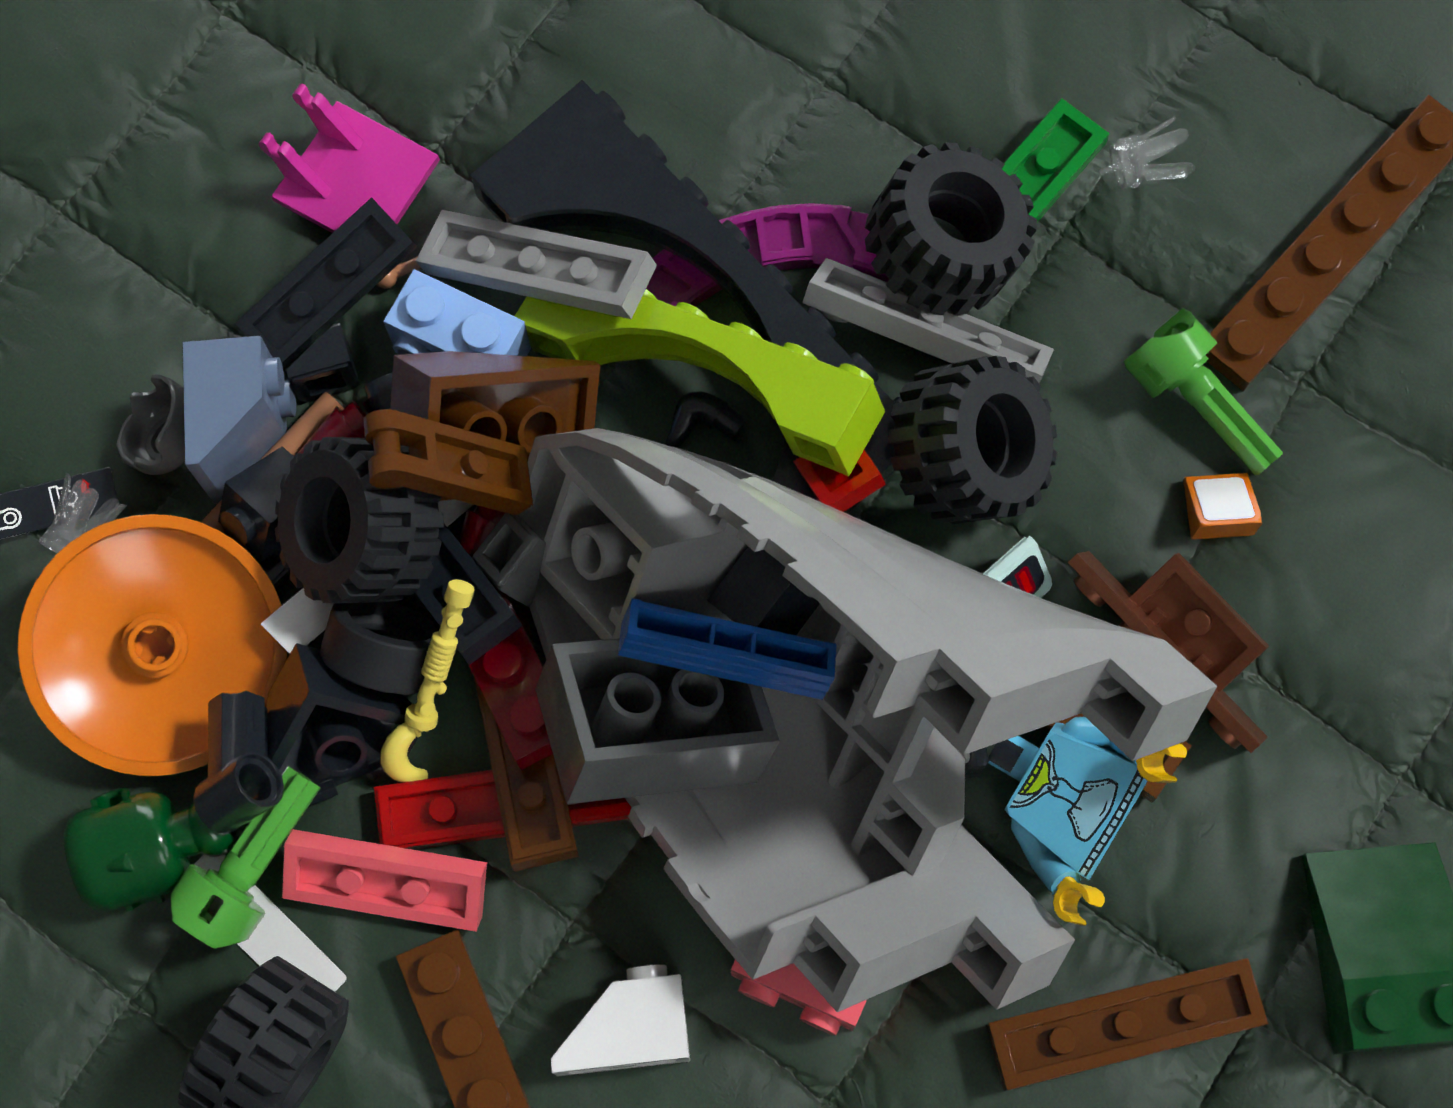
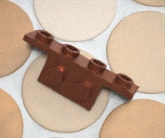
(1195, 621)

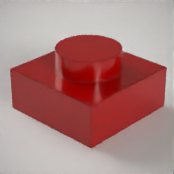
(839, 489)

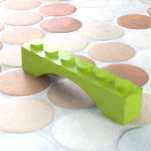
(818, 407)

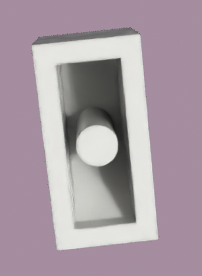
(629, 1026)

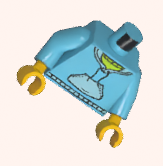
(1073, 803)

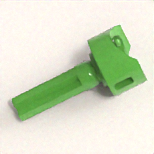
(1177, 361)
(239, 872)

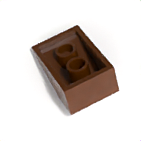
(497, 393)

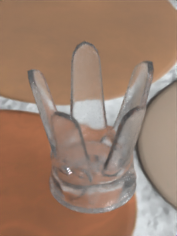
(1131, 155)
(74, 512)

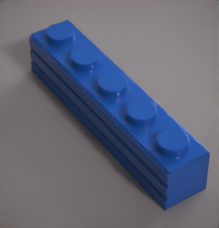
(727, 649)

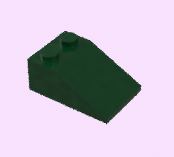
(1383, 945)

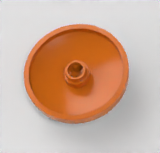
(138, 637)

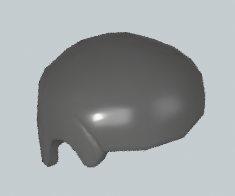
(154, 432)

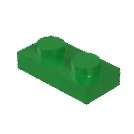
(1055, 155)

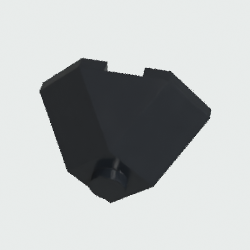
(328, 723)

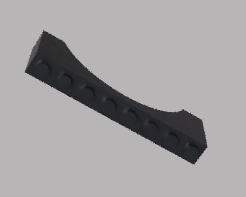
(594, 174)

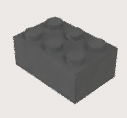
(648, 726)

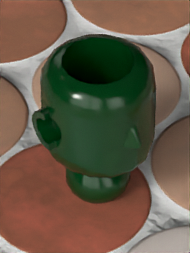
(135, 848)

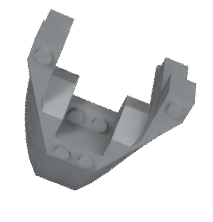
(855, 829)

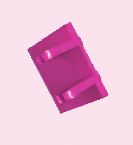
(347, 165)

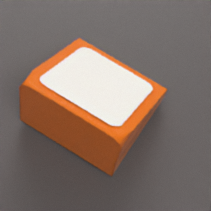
(1221, 506)

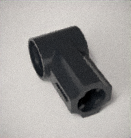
(240, 774)

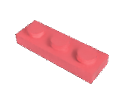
(384, 880)

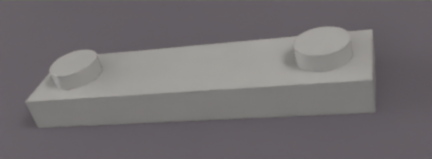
(537, 263)
(866, 301)

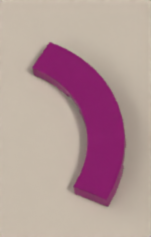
(780, 236)

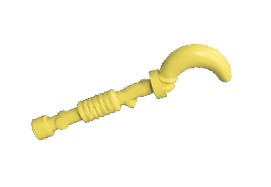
(437, 663)

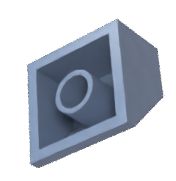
(232, 407)

